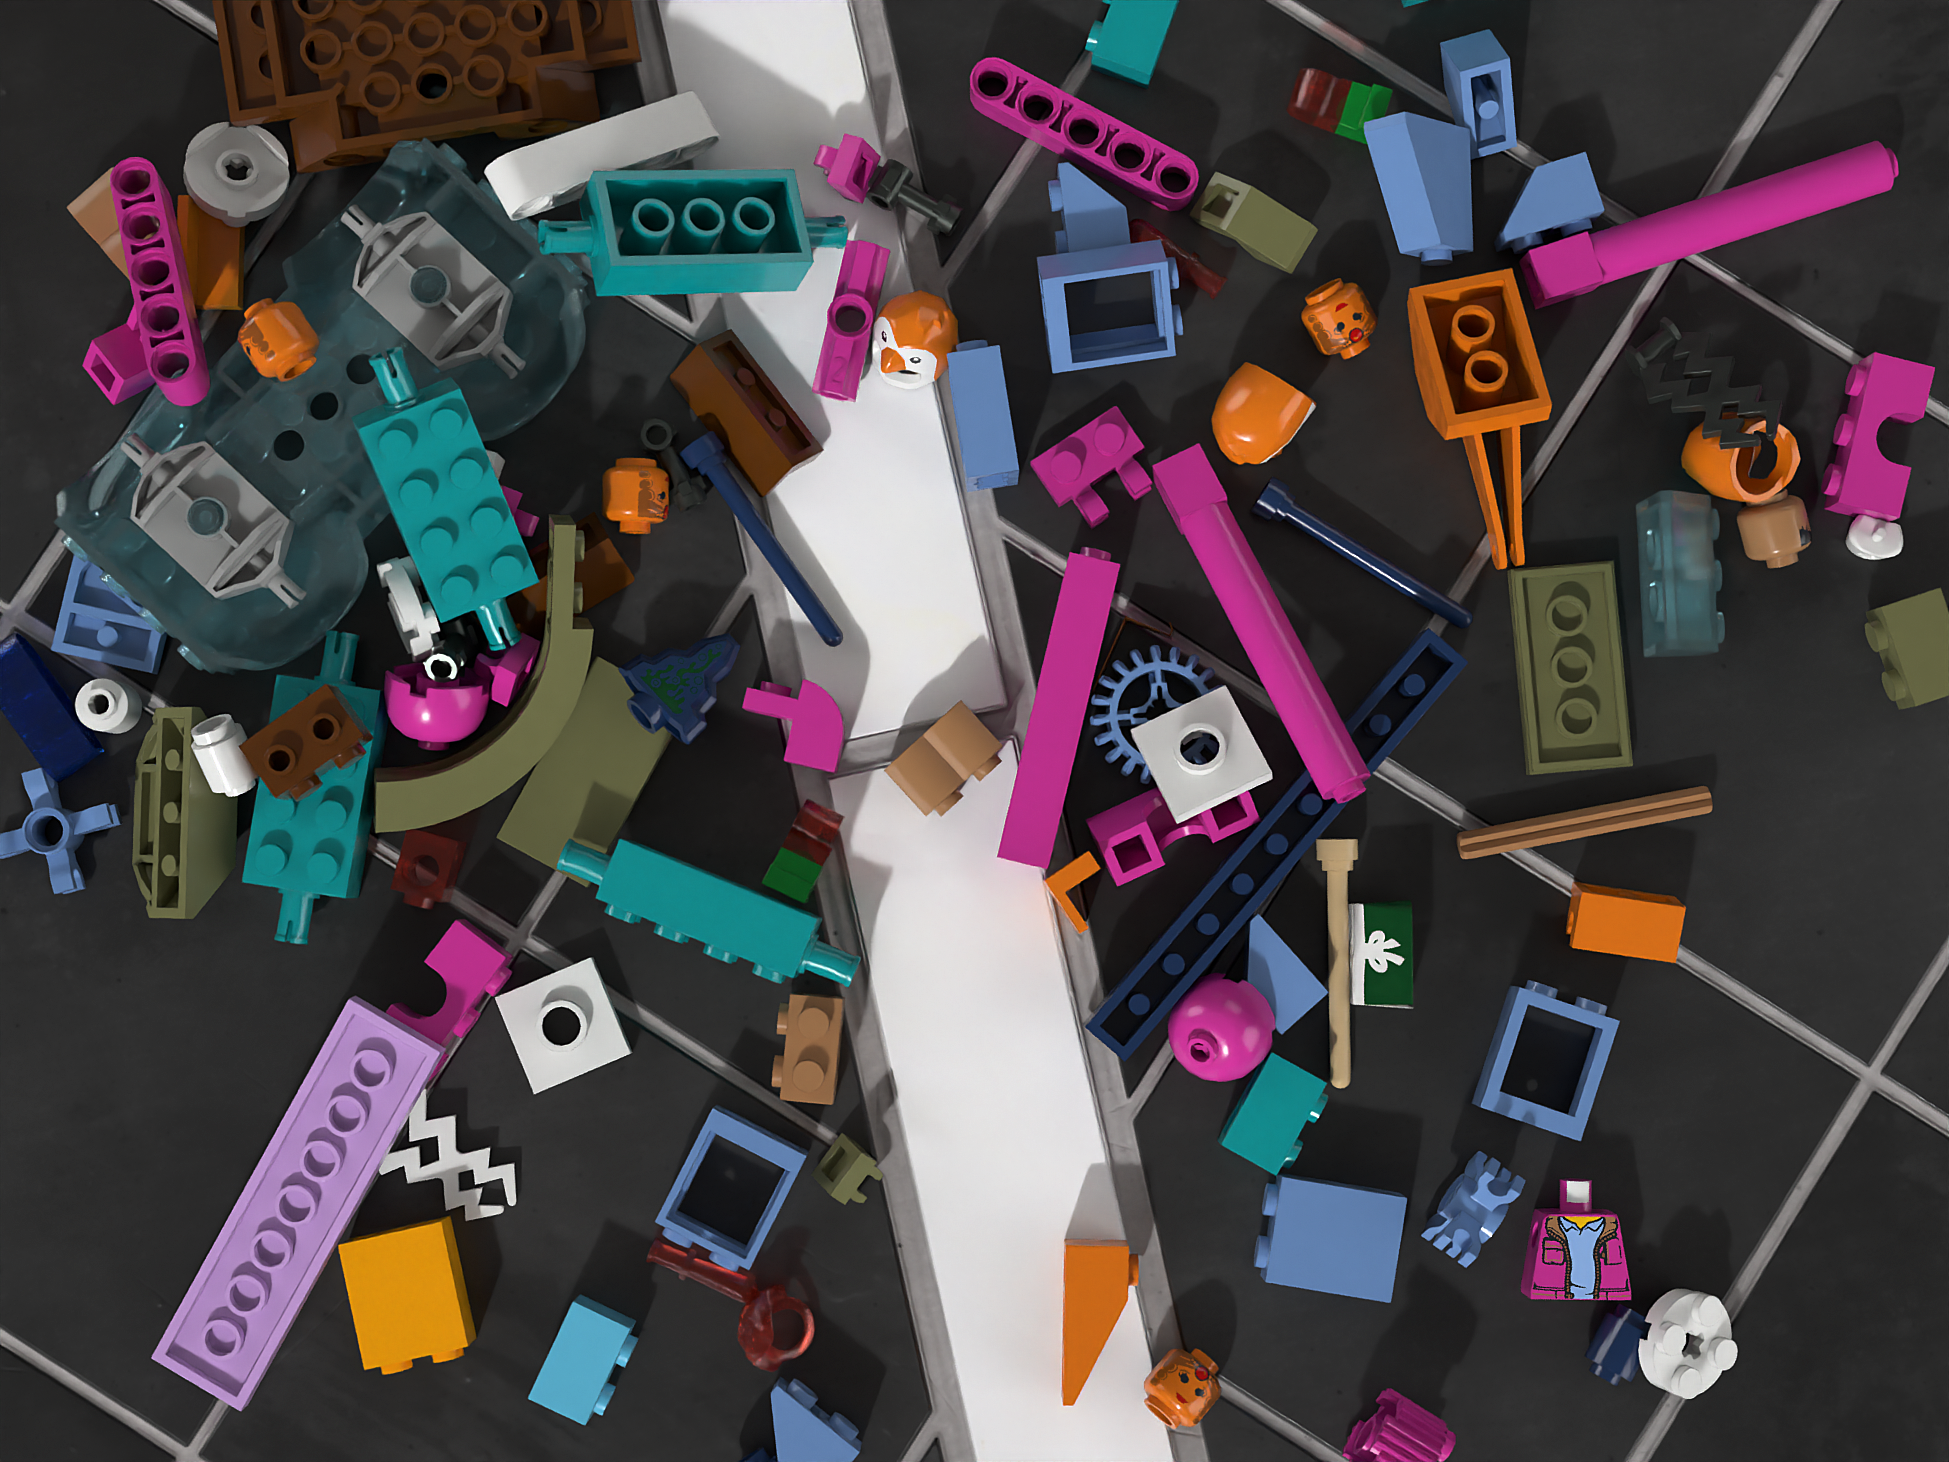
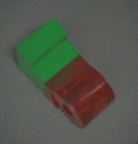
(1337, 103)
(804, 851)

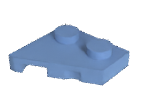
(103, 625)

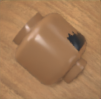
(1775, 529)

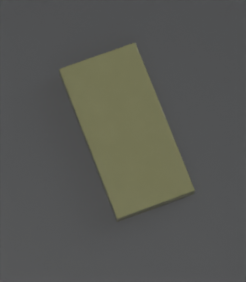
(1569, 667)
(587, 776)

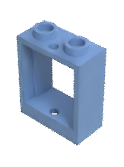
(1112, 345)
(982, 416)
(1502, 1045)
(686, 1230)

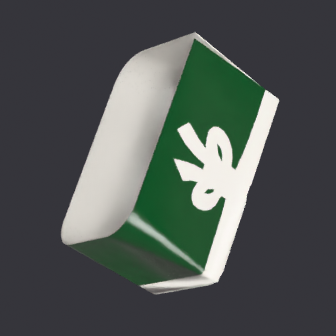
(1381, 954)

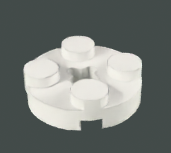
(231, 199)
(412, 617)
(1708, 1348)

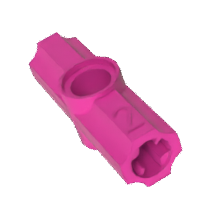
(859, 290)

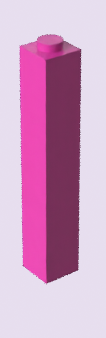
(1059, 708)

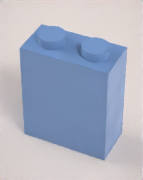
(1331, 1237)

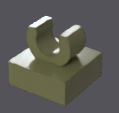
(845, 1169)

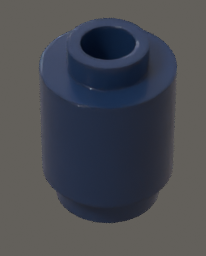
(1617, 1345)

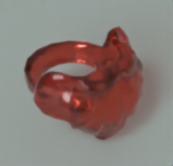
(756, 1328)

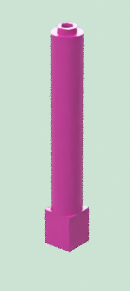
(1589, 260)
(1263, 628)

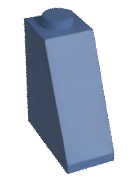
(1424, 184)

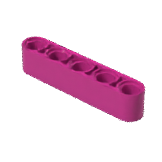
(1071, 112)
(165, 302)

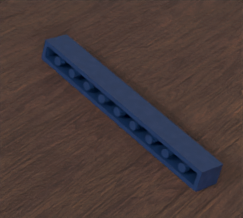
(1267, 852)

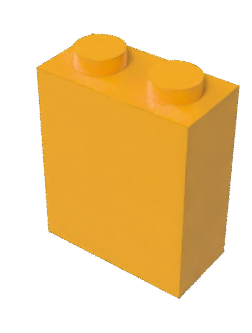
(407, 1295)

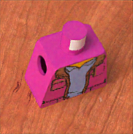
(1575, 1250)

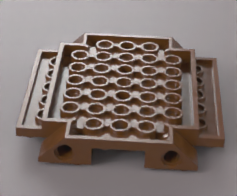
(359, 65)

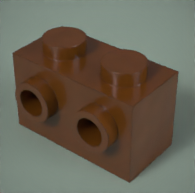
(307, 744)

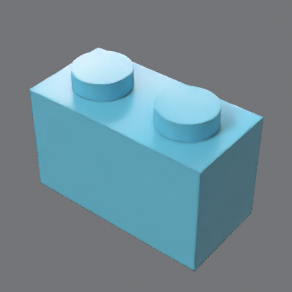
(583, 1359)

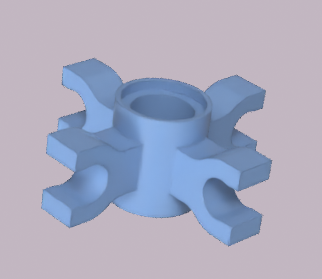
(45, 800)
(1473, 1208)

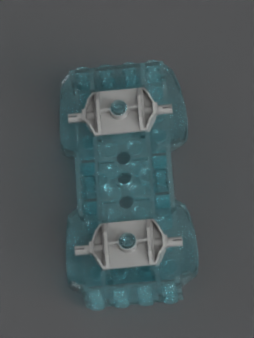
(270, 552)

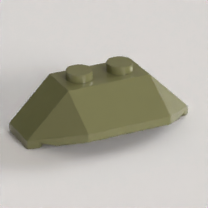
(180, 825)

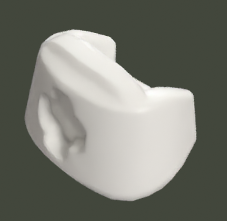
(1874, 538)

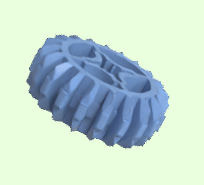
(1156, 671)

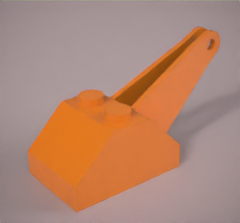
(1477, 378)

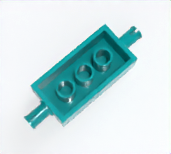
(693, 232)
(445, 498)
(324, 838)
(709, 909)

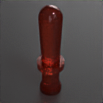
(1187, 264)
(716, 1277)

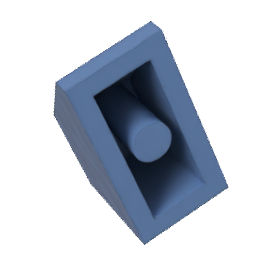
(1480, 91)
(1278, 974)

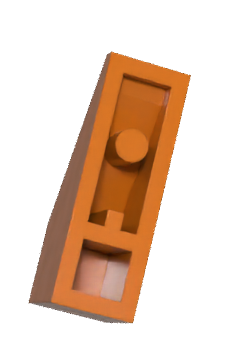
(1093, 1299)

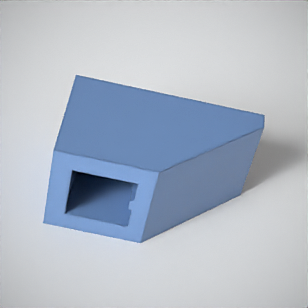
(1552, 201)
(1088, 213)
(808, 1432)

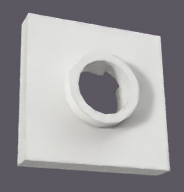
(1195, 787)
(600, 1033)

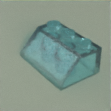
(1679, 575)

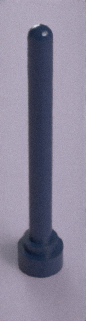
(708, 459)
(1279, 504)

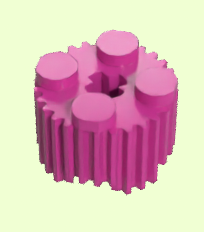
(1399, 1434)

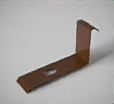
(1126, 619)

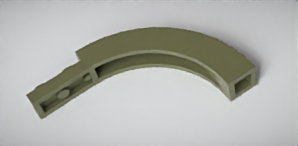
(494, 762)

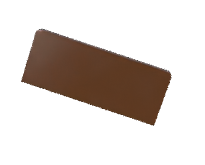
(745, 411)
(601, 576)

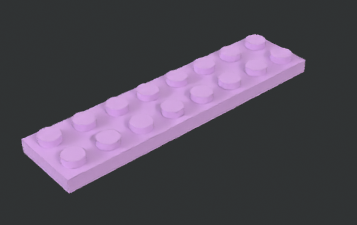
(298, 1202)

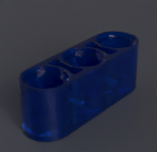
(43, 711)

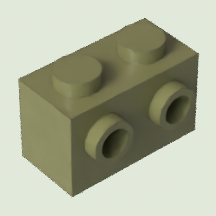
(1913, 647)

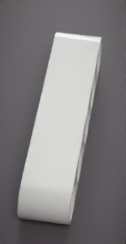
(561, 166)

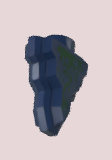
(679, 685)

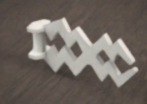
(450, 1164)

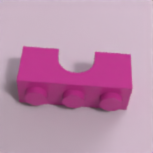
(1861, 476)
(1139, 830)
(470, 968)

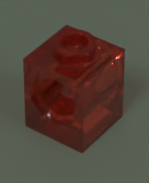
(447, 853)

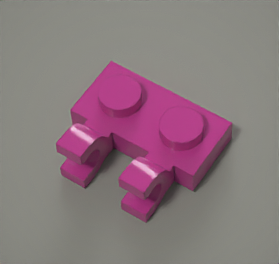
(1087, 458)

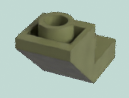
(1254, 221)

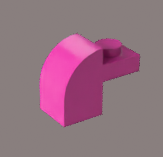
(119, 361)
(816, 720)

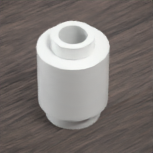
(123, 708)
(221, 758)

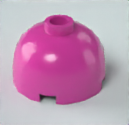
(435, 710)
(1220, 1028)

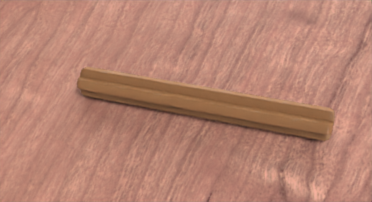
(1584, 822)

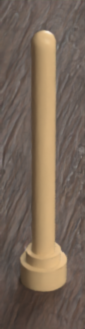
(1337, 860)

